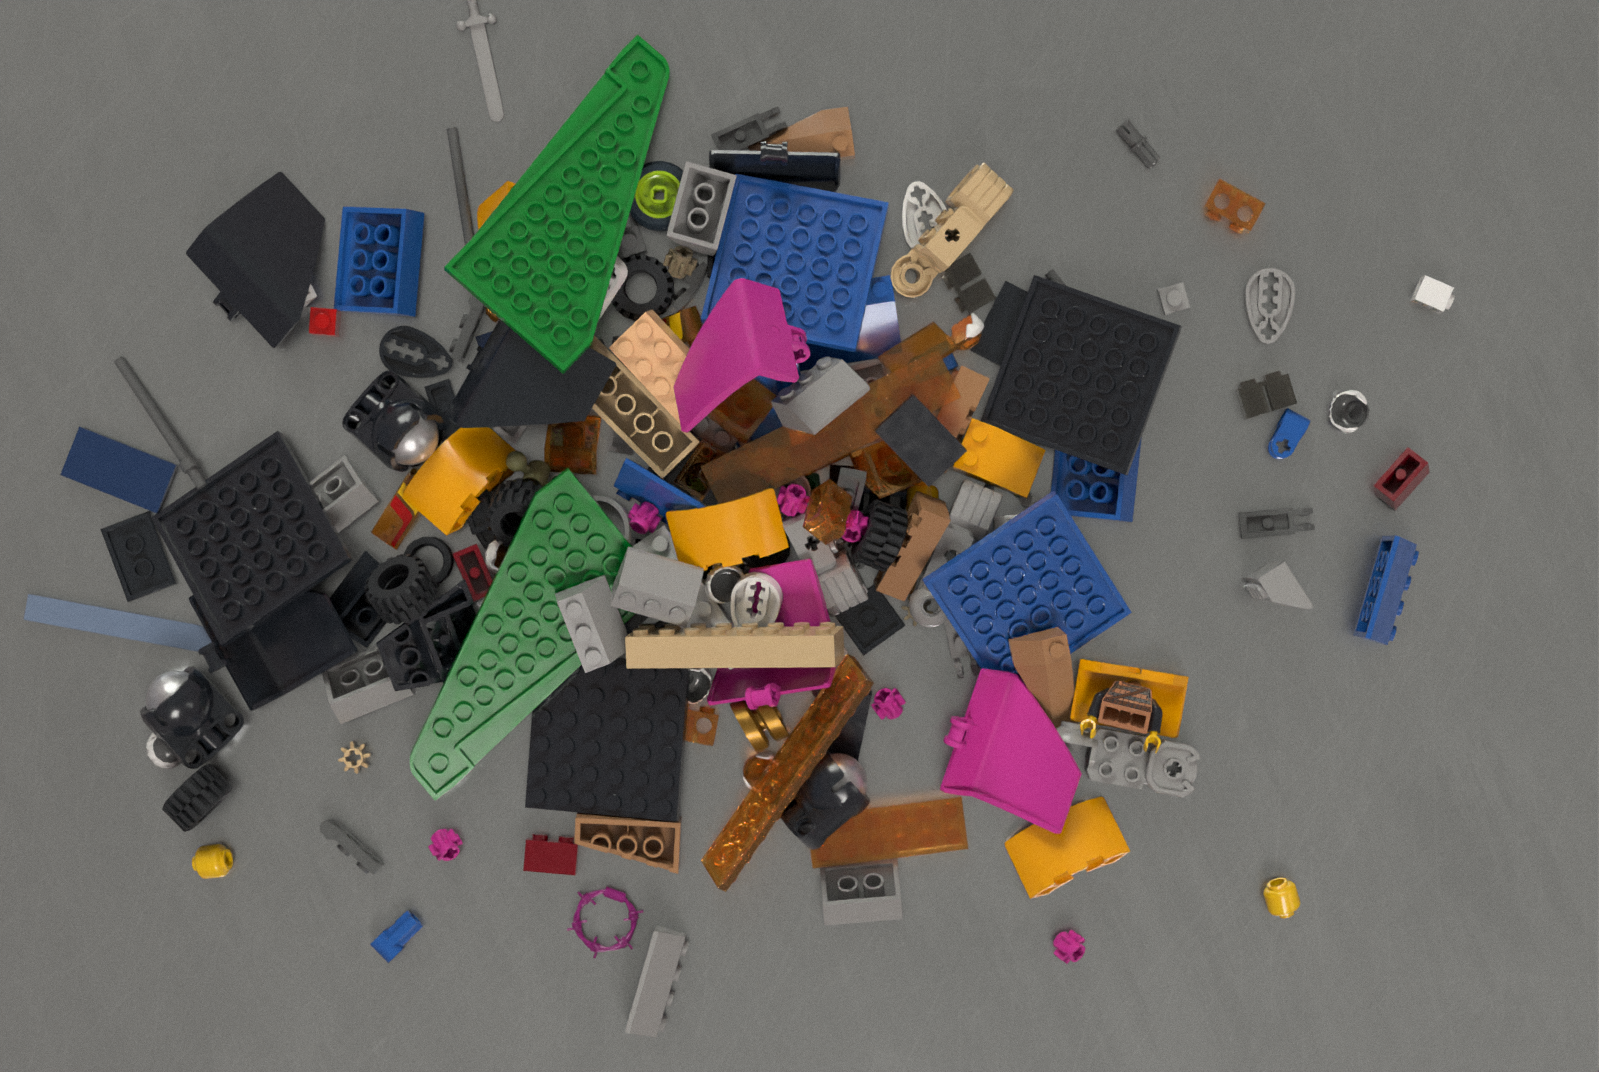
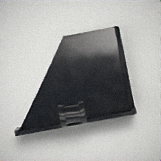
(775, 163)
(262, 256)
(520, 387)
(282, 649)

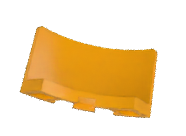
(457, 475)
(728, 531)
(1166, 688)
(1051, 859)

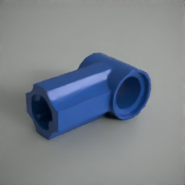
(392, 940)

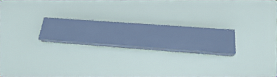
(115, 623)

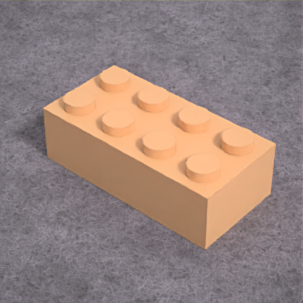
(653, 357)

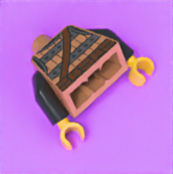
(1128, 708)

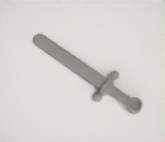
(484, 58)

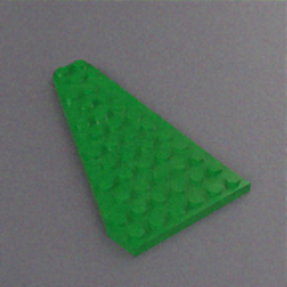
(558, 231)
(519, 637)

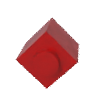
(324, 322)

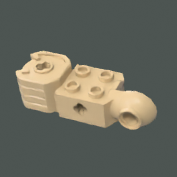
(972, 205)

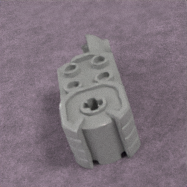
(970, 520)
(836, 571)
(1120, 759)

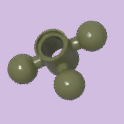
(535, 471)

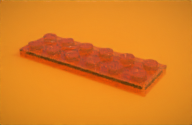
(896, 833)

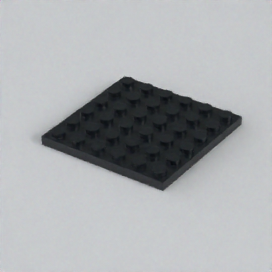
(1081, 374)
(251, 539)
(611, 743)

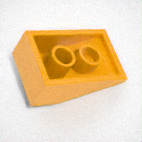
(999, 458)

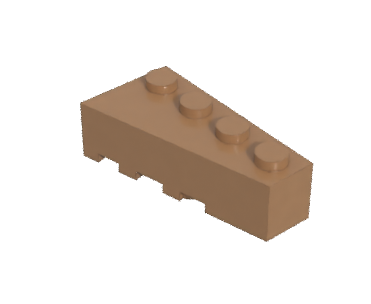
(958, 414)
(926, 524)
(632, 838)

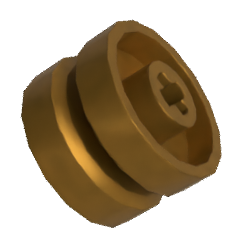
(757, 721)

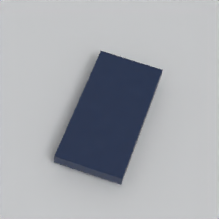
(118, 470)

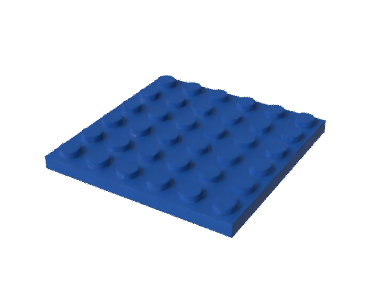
(808, 246)
(1025, 581)

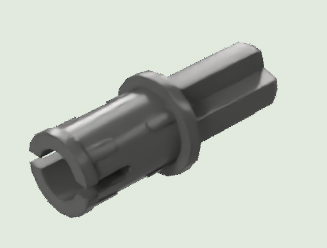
(1139, 144)

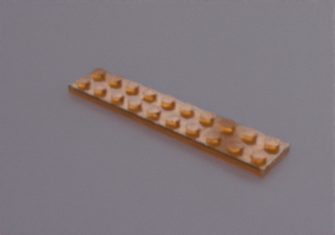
(792, 453)
(787, 772)

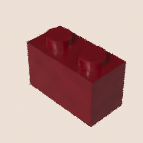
(1401, 478)
(474, 571)
(551, 855)

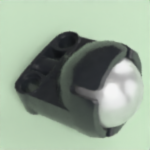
(395, 422)
(189, 715)
(827, 799)

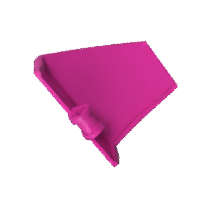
(738, 342)
(801, 603)
(1011, 753)

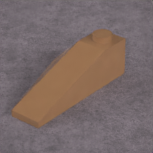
(820, 132)
(1047, 671)

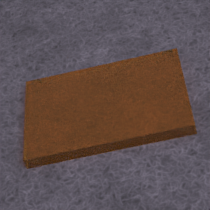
(917, 346)

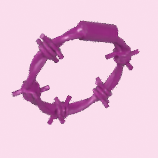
(614, 895)

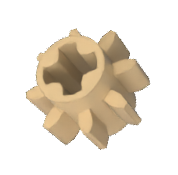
(351, 763)

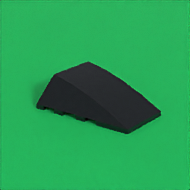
(427, 646)

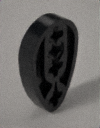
(416, 339)

